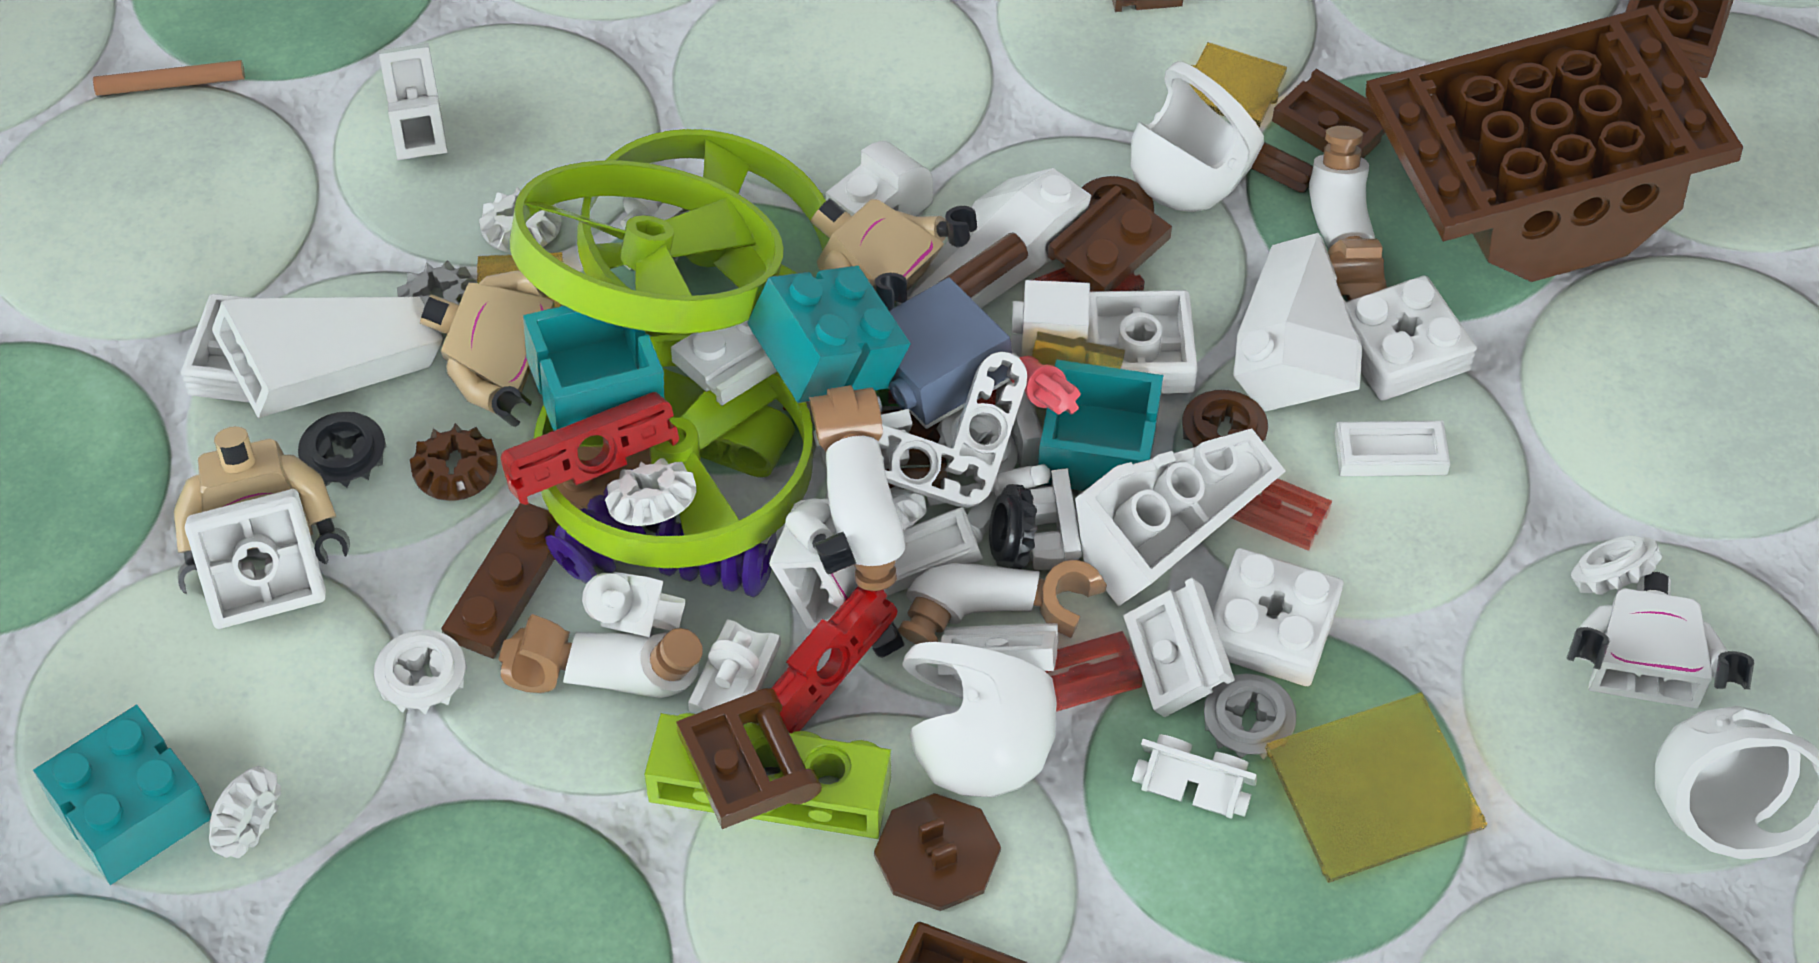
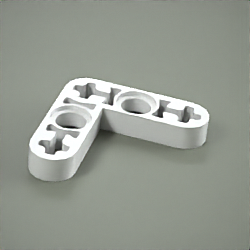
(964, 450)

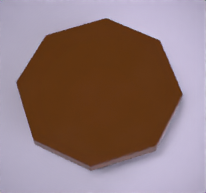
(937, 852)

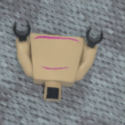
(889, 244)
(488, 339)
(247, 472)

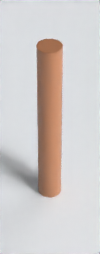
(168, 78)

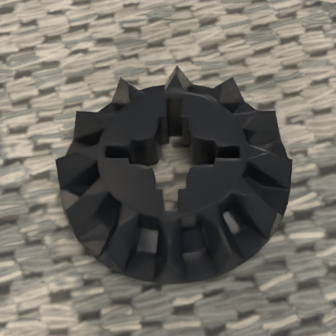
(349, 431)
(1012, 527)

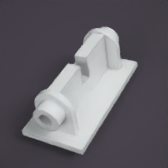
(1217, 779)

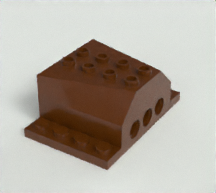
(1556, 141)

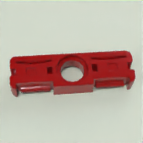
(555, 458)
(849, 636)

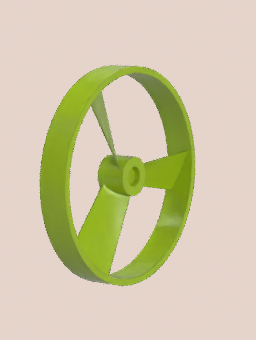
(725, 162)
(661, 298)
(709, 522)

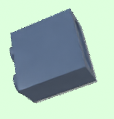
(946, 348)

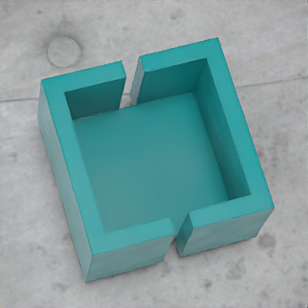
(827, 332)
(587, 364)
(1109, 428)
(125, 792)

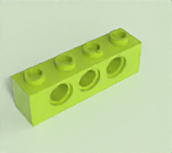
(846, 807)

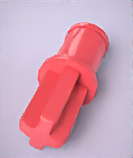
(1049, 387)

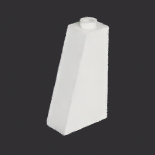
(320, 347)

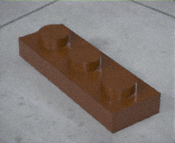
(503, 582)

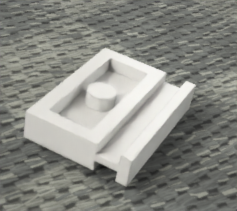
(723, 360)
(1026, 641)
(1178, 648)

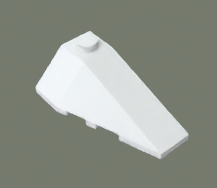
(1031, 206)
(1297, 330)
(1160, 509)

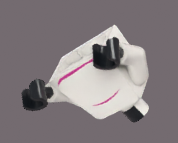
(820, 568)
(1656, 647)

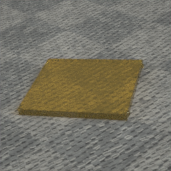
(1375, 787)

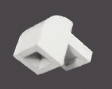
(413, 101)
(888, 177)

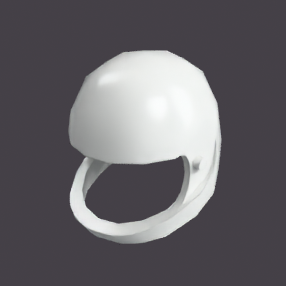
(1189, 152)
(998, 732)
(1728, 774)

